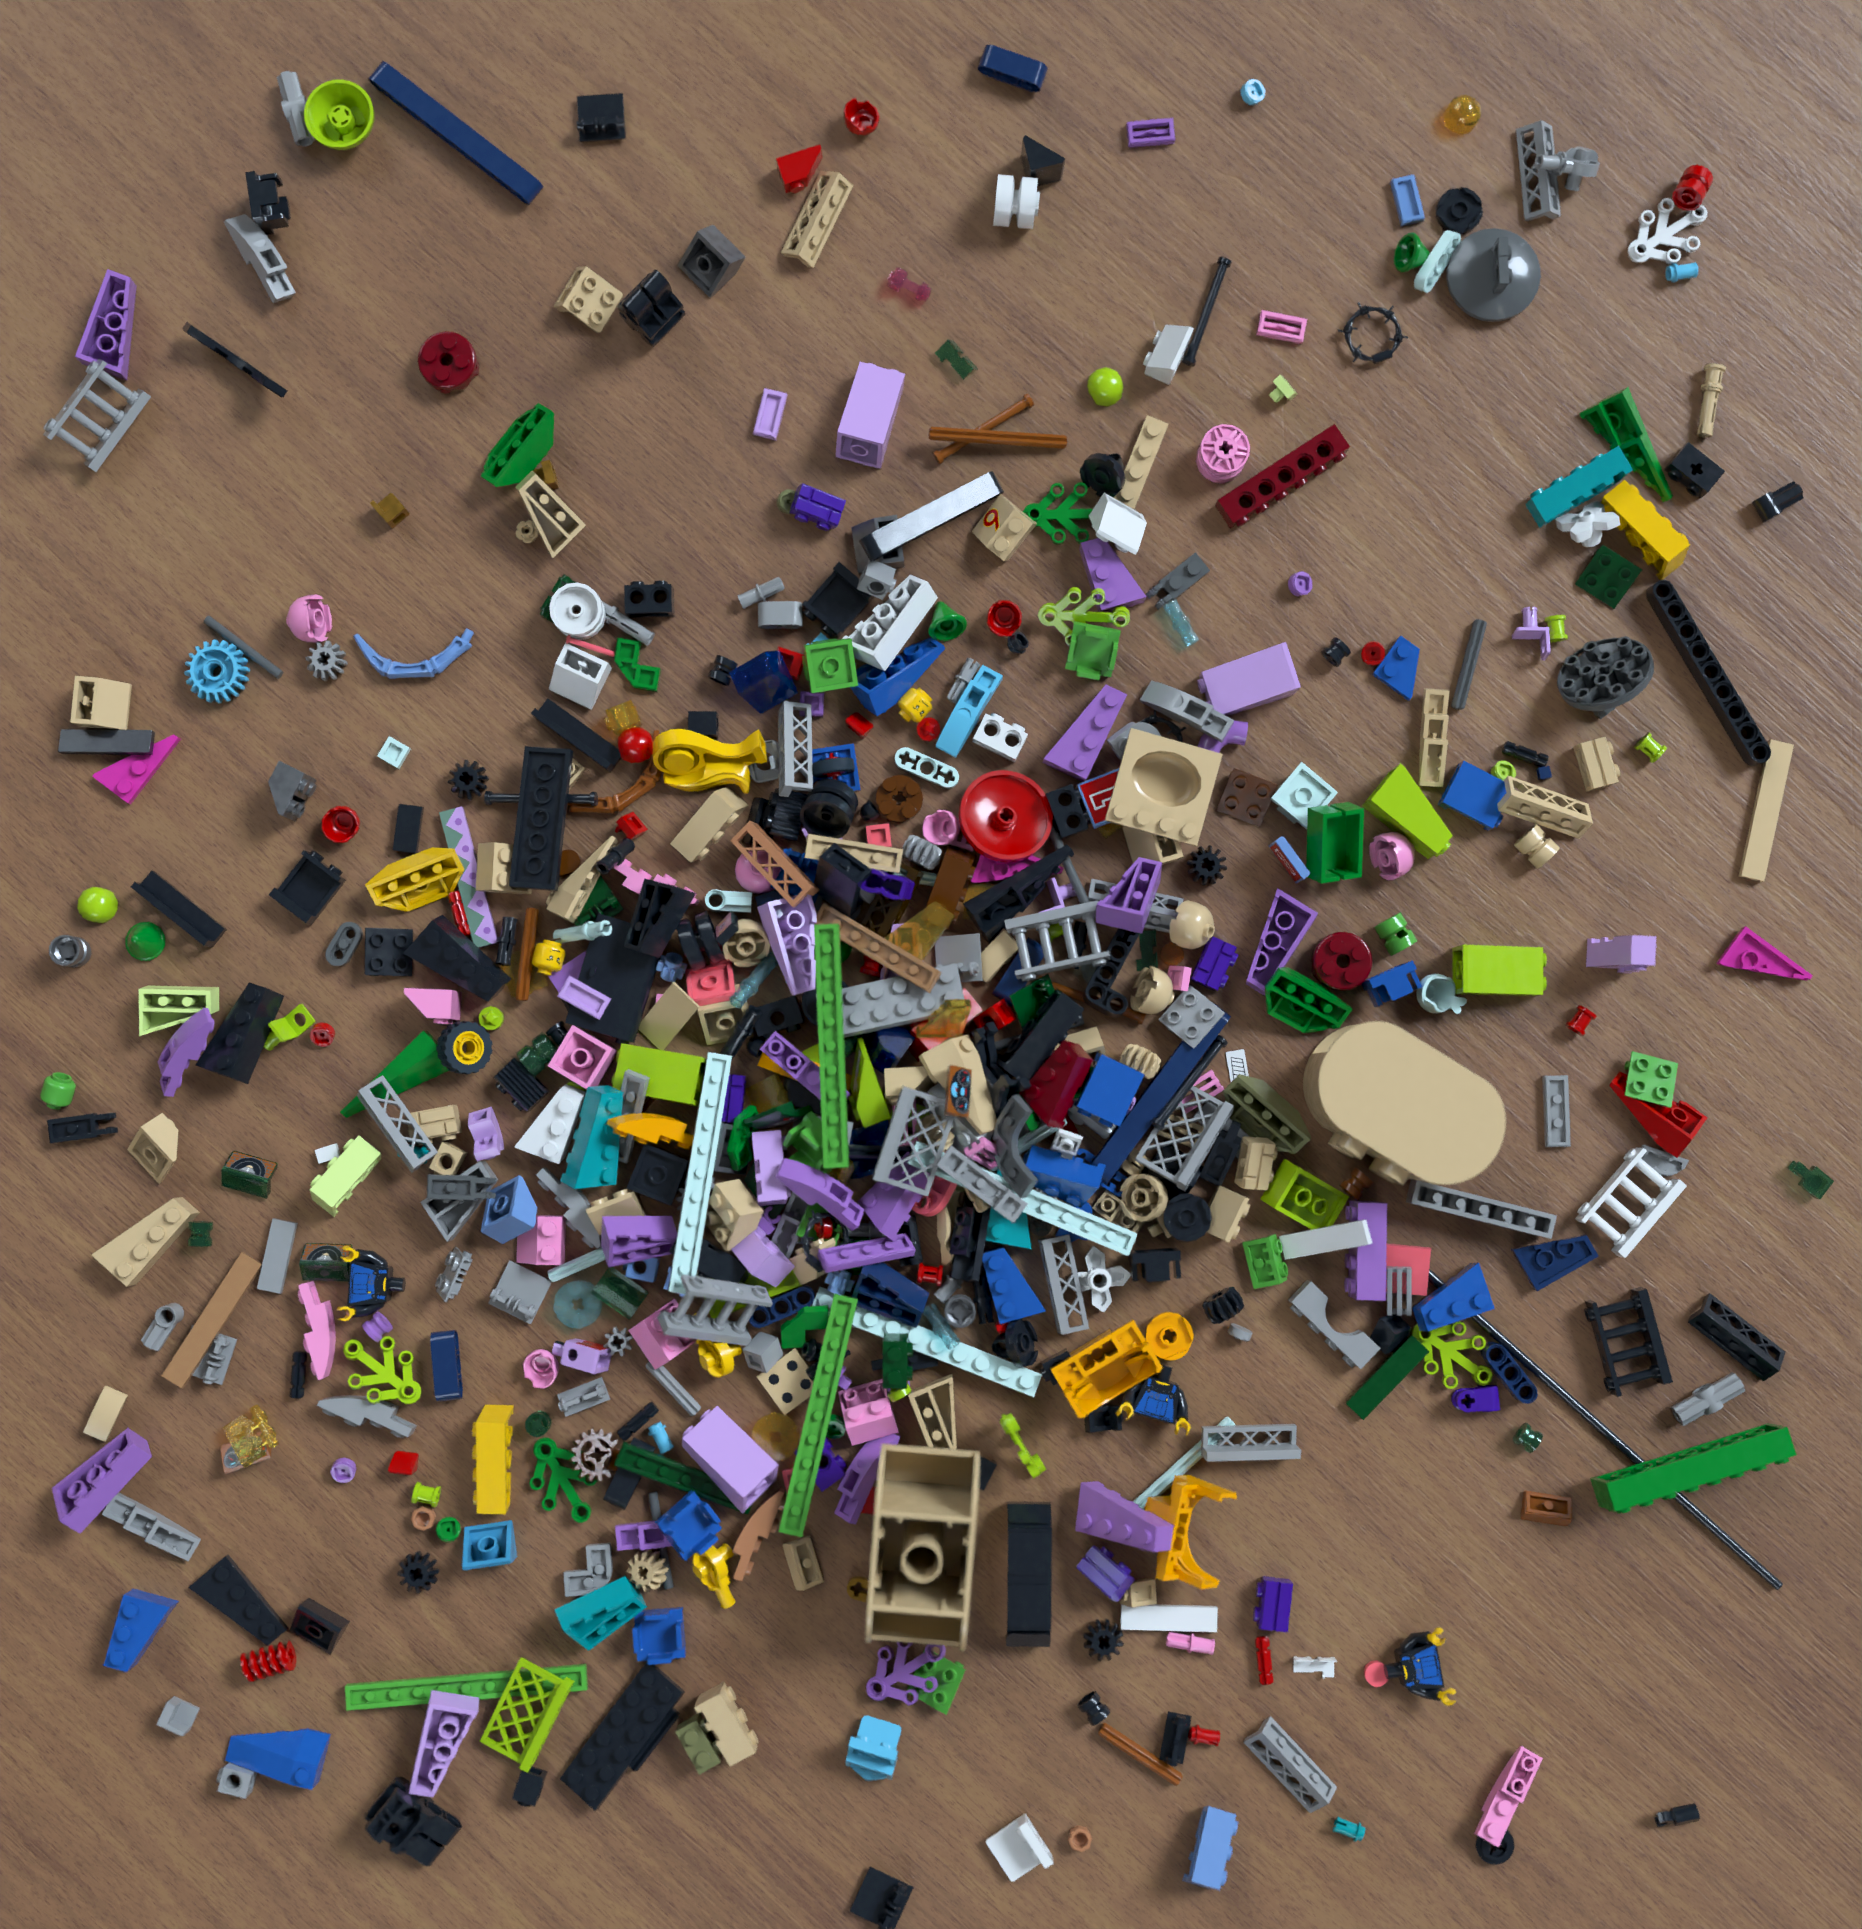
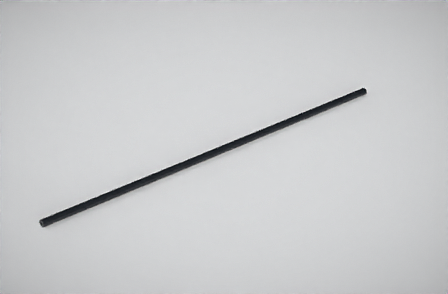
(1615, 1440)

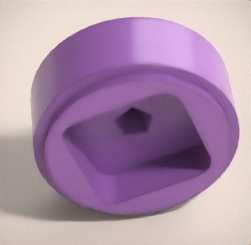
(1300, 583)
(343, 1470)

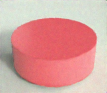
(1375, 1673)

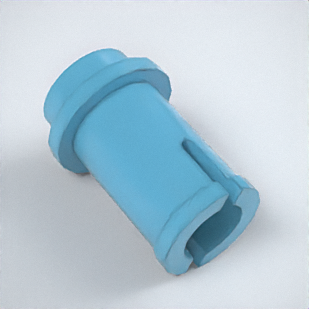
(1682, 271)
(660, 1437)

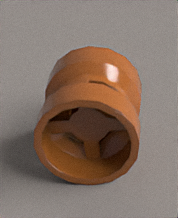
(1355, 1185)

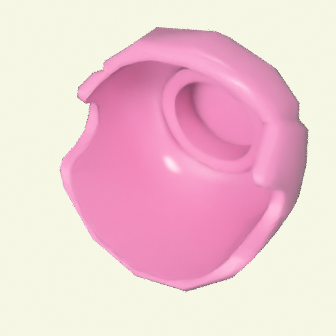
(941, 828)
(541, 1368)

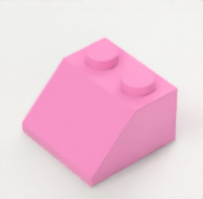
(436, 1004)
(582, 1058)
(544, 1242)

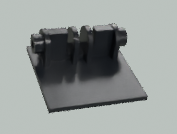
(601, 117)
(385, 952)
(881, 1899)

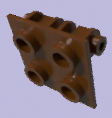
(1246, 797)

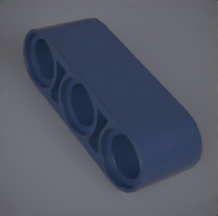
(1012, 68)
(1009, 982)
(794, 1306)
(446, 1365)
(1518, 1378)

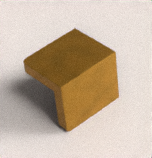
(547, 474)
(391, 510)

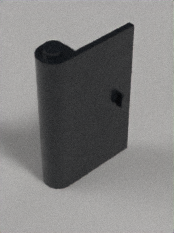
(620, 975)

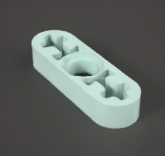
(1437, 261)
(945, 768)

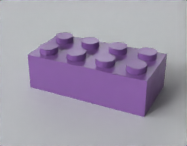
(1367, 1262)

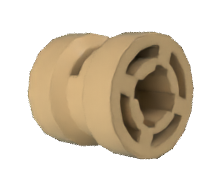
(1128, 1167)

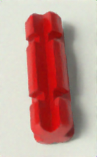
(458, 912)
(1264, 1660)

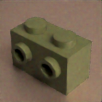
(699, 1743)

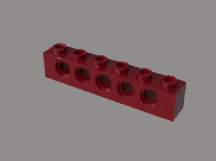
(1330, 440)

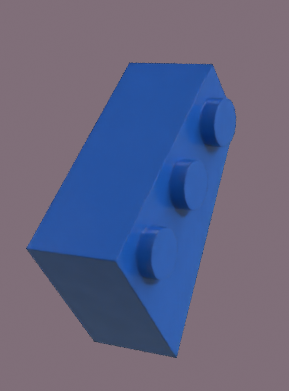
(1063, 1177)
(1008, 1287)
(1455, 1300)

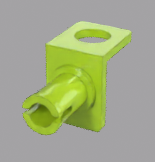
(286, 1028)

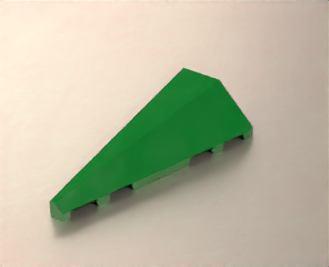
(1622, 426)
(409, 1069)

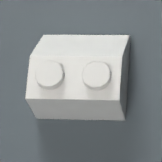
(1168, 352)

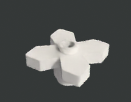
(1588, 524)
(1110, 1277)

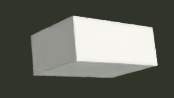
(327, 1153)

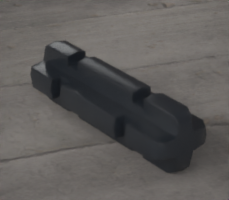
(1525, 754)
(298, 1374)
(638, 1421)

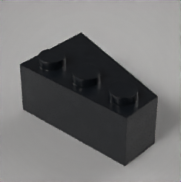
(718, 1264)

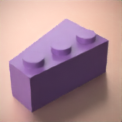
(1109, 574)
(1132, 898)
(890, 1205)
(636, 1238)

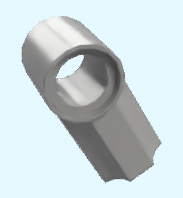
(162, 1327)

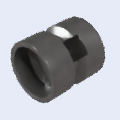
(70, 951)
(960, 1311)

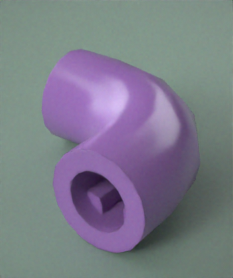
(1236, 735)

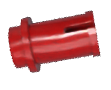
(1203, 1735)

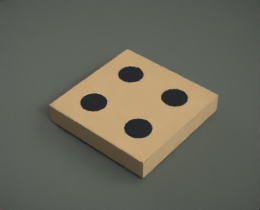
(788, 1381)

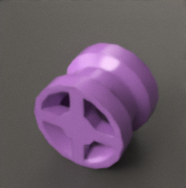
(377, 1326)

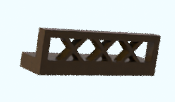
(897, 907)

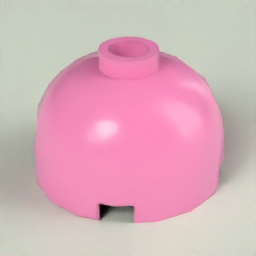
(309, 619)
(1392, 854)
(750, 877)

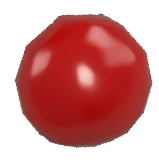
(861, 117)
(1004, 618)
(635, 745)
(340, 824)

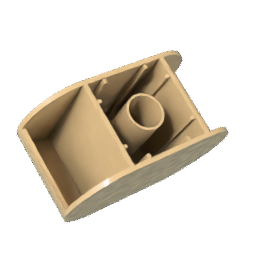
(1403, 1105)
(923, 1545)

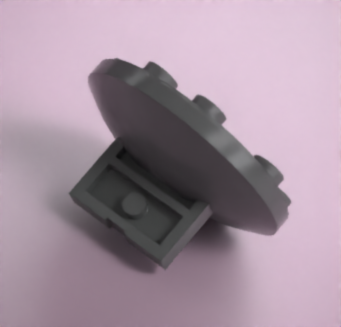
(1493, 275)
(1605, 674)

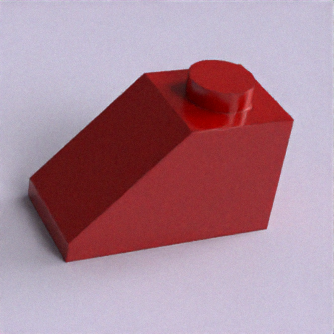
(798, 168)

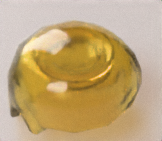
(1462, 114)

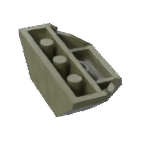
(1266, 1114)

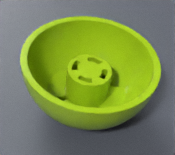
(334, 105)

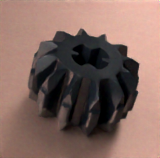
(459, 776)
(1208, 857)
(1223, 1305)
(428, 1572)
(1101, 1630)

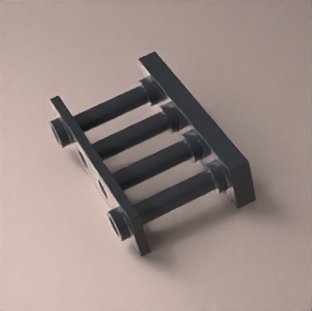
(1651, 1347)

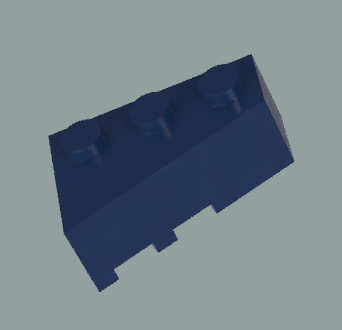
(890, 1294)

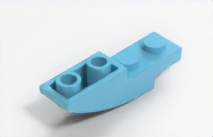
(968, 710)

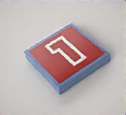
(1097, 795)
(1289, 859)

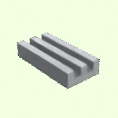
(1399, 1311)

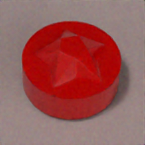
(1373, 653)
(928, 729)
(322, 1034)
(826, 1230)

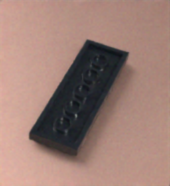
(541, 818)
(622, 1735)

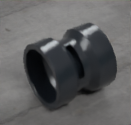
(724, 666)
(1094, 1709)

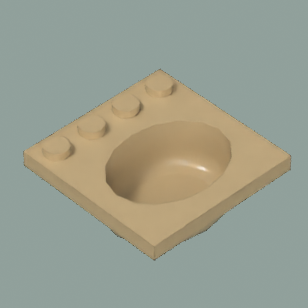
(1163, 787)

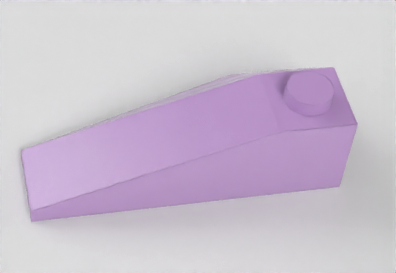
(792, 940)

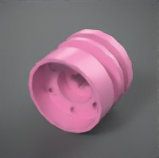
(1211, 459)

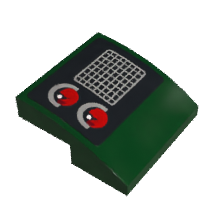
(777, 1116)

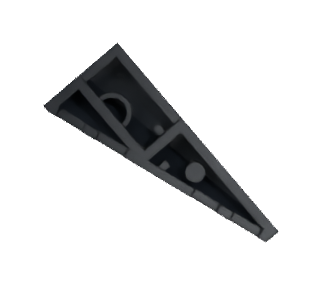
(1013, 894)

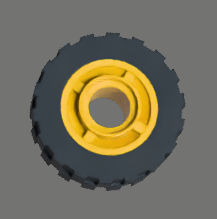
(478, 1047)

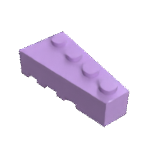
(442, 1732)

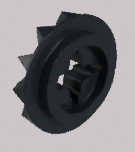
(1496, 1855)

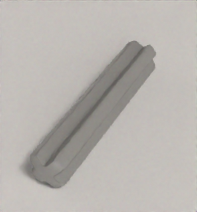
(675, 1389)

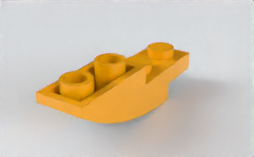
(652, 1127)

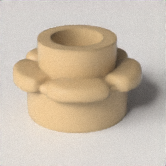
(526, 537)

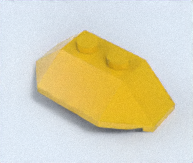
(416, 879)

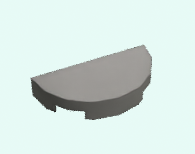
(1663, 1162)

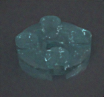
(564, 1307)

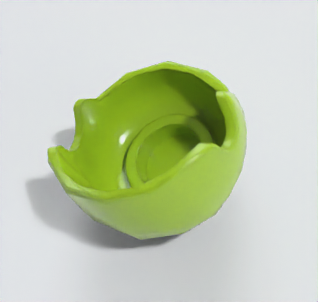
(1105, 386)
(97, 905)

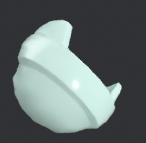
(1439, 994)

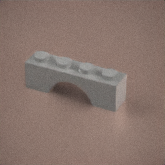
(1354, 1345)

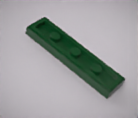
(1387, 1377)

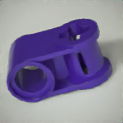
(1480, 1398)

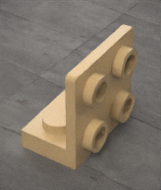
(589, 298)

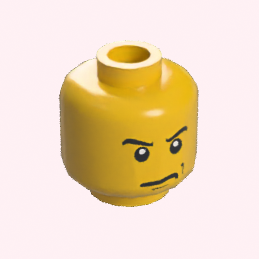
(914, 705)
(548, 957)

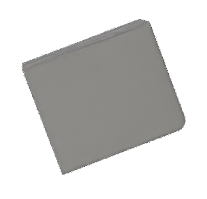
(763, 1352)
(178, 1716)

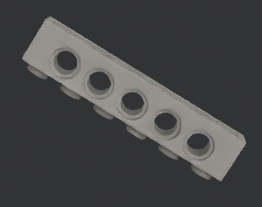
(1481, 1208)

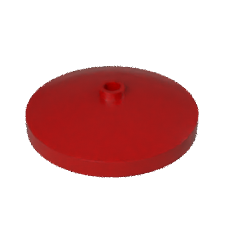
(1015, 800)

